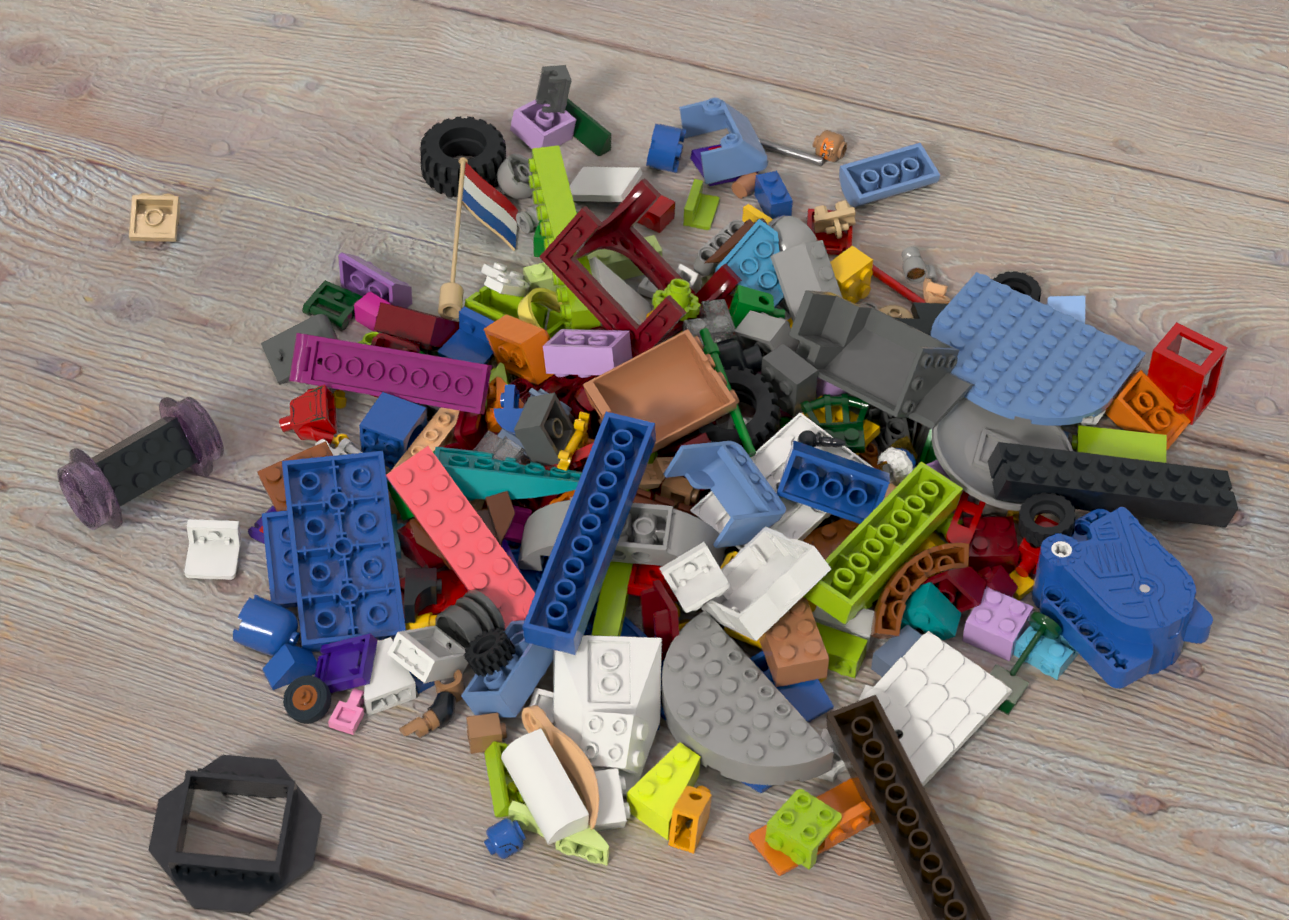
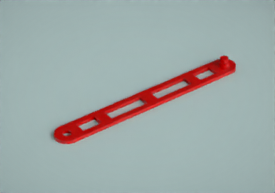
(958, 533)

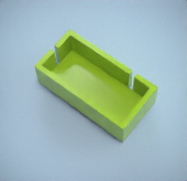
(496, 305)

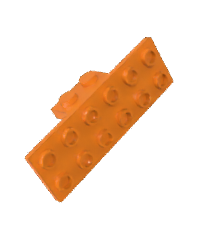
(854, 819)

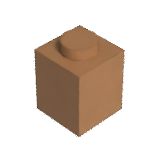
(483, 731)

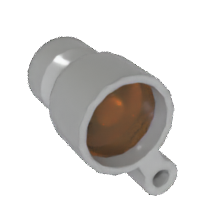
(915, 267)

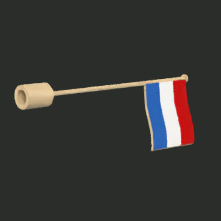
(490, 209)

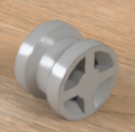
(527, 220)

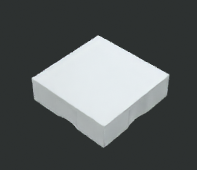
(766, 582)

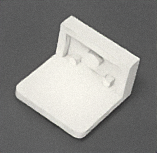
(212, 549)
(695, 578)
(615, 740)

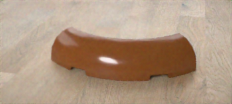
(907, 579)

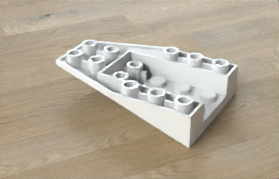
(608, 677)

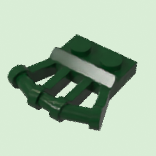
(848, 431)

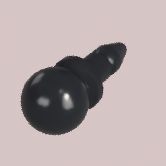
(810, 438)

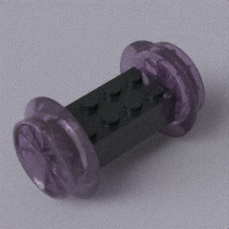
(140, 462)

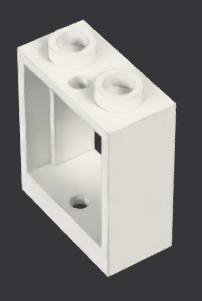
(428, 653)

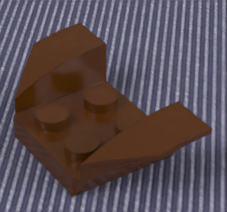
(496, 517)

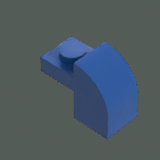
(510, 412)

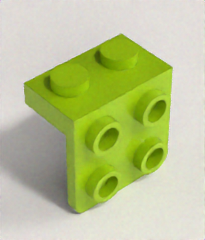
(801, 827)

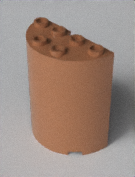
(667, 387)

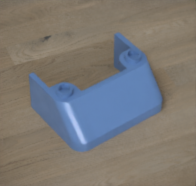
(740, 149)
(735, 483)

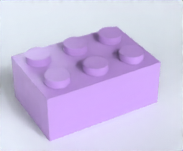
(586, 352)

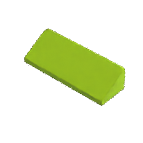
(500, 781)

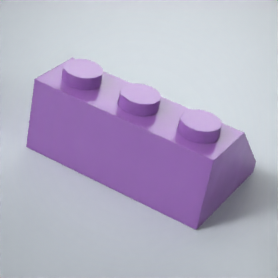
(364, 277)

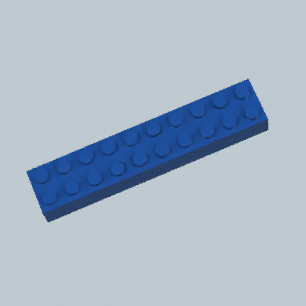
(589, 533)

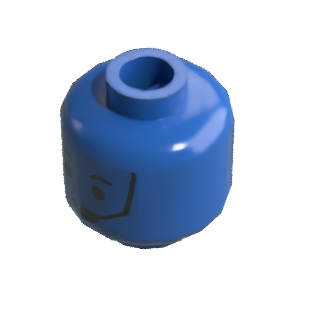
(504, 838)

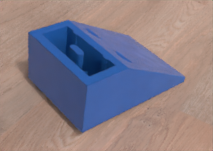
(806, 697)

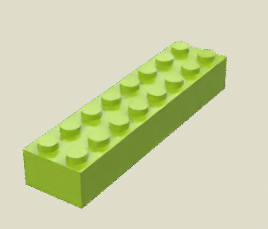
(884, 541)

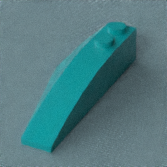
(483, 476)

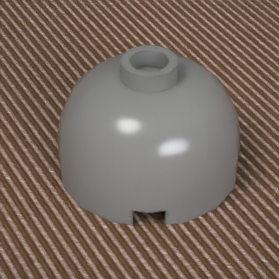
(514, 177)

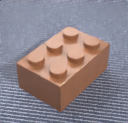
(795, 647)

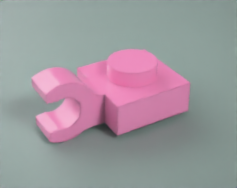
(348, 715)

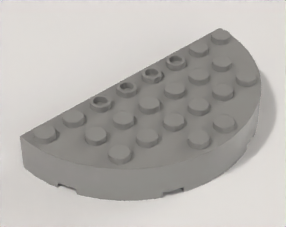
(734, 713)

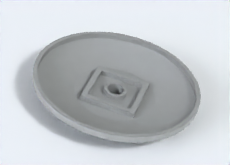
(969, 436)

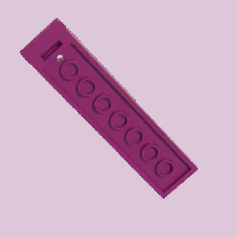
(393, 371)

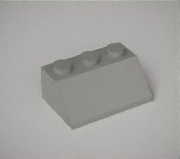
(804, 269)

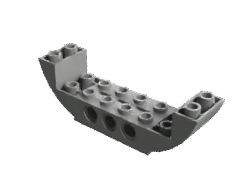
(649, 536)

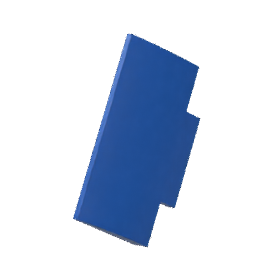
(335, 549)

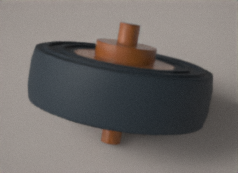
(307, 699)

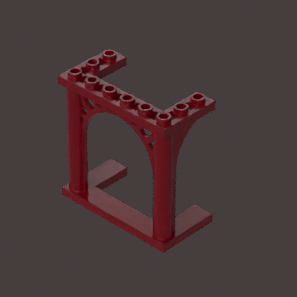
(587, 234)

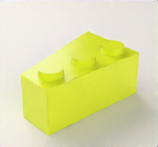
(659, 790)

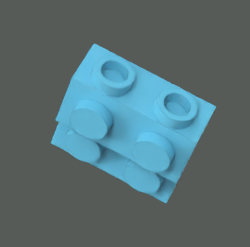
(1048, 655)

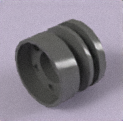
(469, 618)

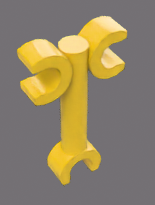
(576, 442)

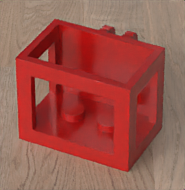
(1183, 379)

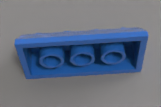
(832, 483)

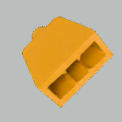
(693, 805)

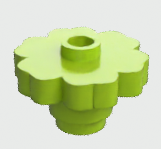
(682, 294)

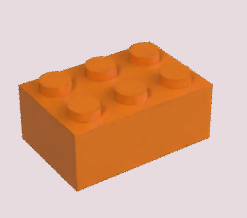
(519, 347)

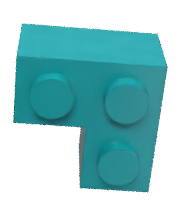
(931, 612)

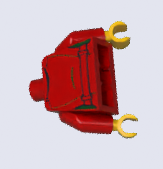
(314, 415)

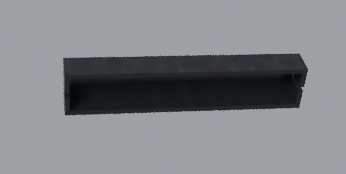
(1113, 482)

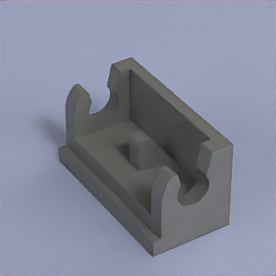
(553, 88)

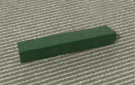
(589, 131)

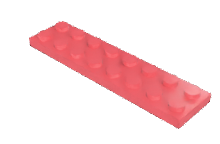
(461, 534)

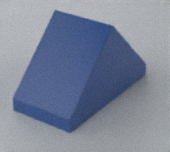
(288, 665)

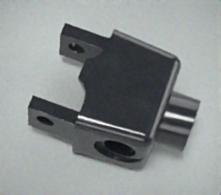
(734, 354)

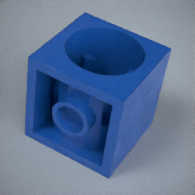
(391, 427)

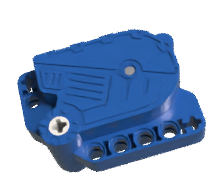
(1118, 596)

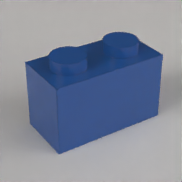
(773, 195)

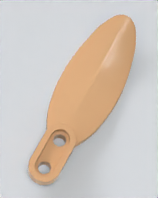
(571, 758)

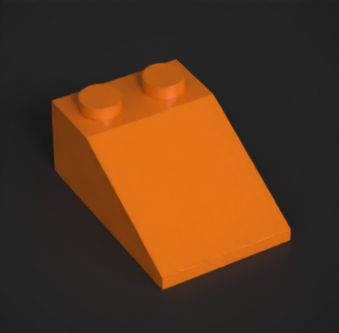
(1146, 409)

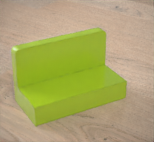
(700, 207)

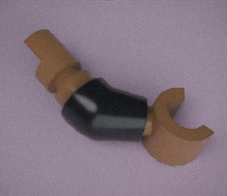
(441, 710)

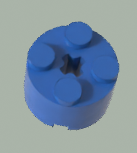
(666, 148)

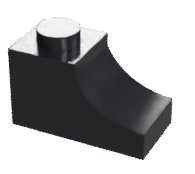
(420, 591)

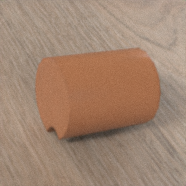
(744, 185)

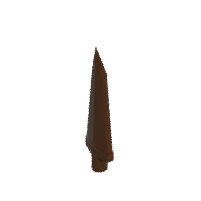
(725, 249)

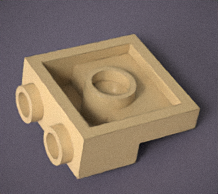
(154, 217)

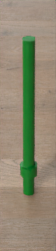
(712, 349)

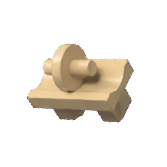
(834, 221)

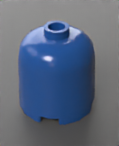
(266, 626)

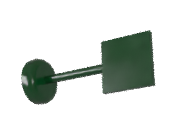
(1045, 627)

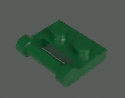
(335, 299)

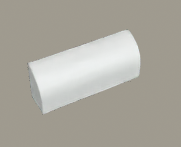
(545, 787)

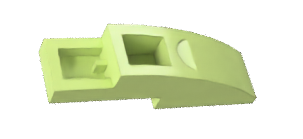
(584, 844)

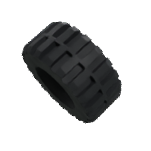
(459, 138)
(760, 395)

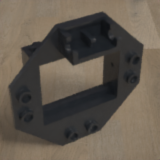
(227, 881)

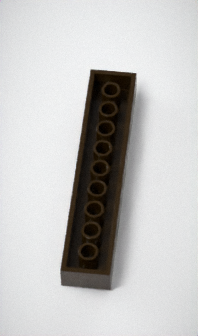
(903, 813)

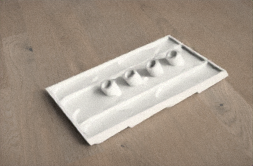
(770, 460)
(935, 702)

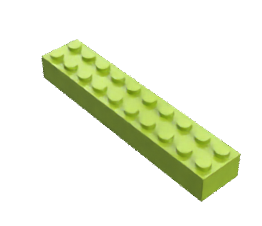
(556, 211)

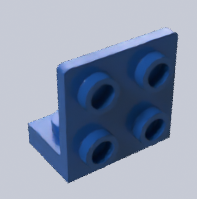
(470, 340)

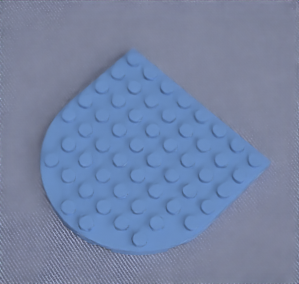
(1030, 356)

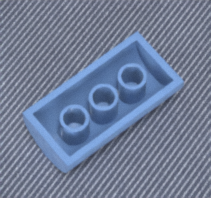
(887, 175)

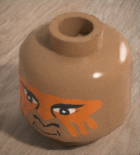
(830, 145)

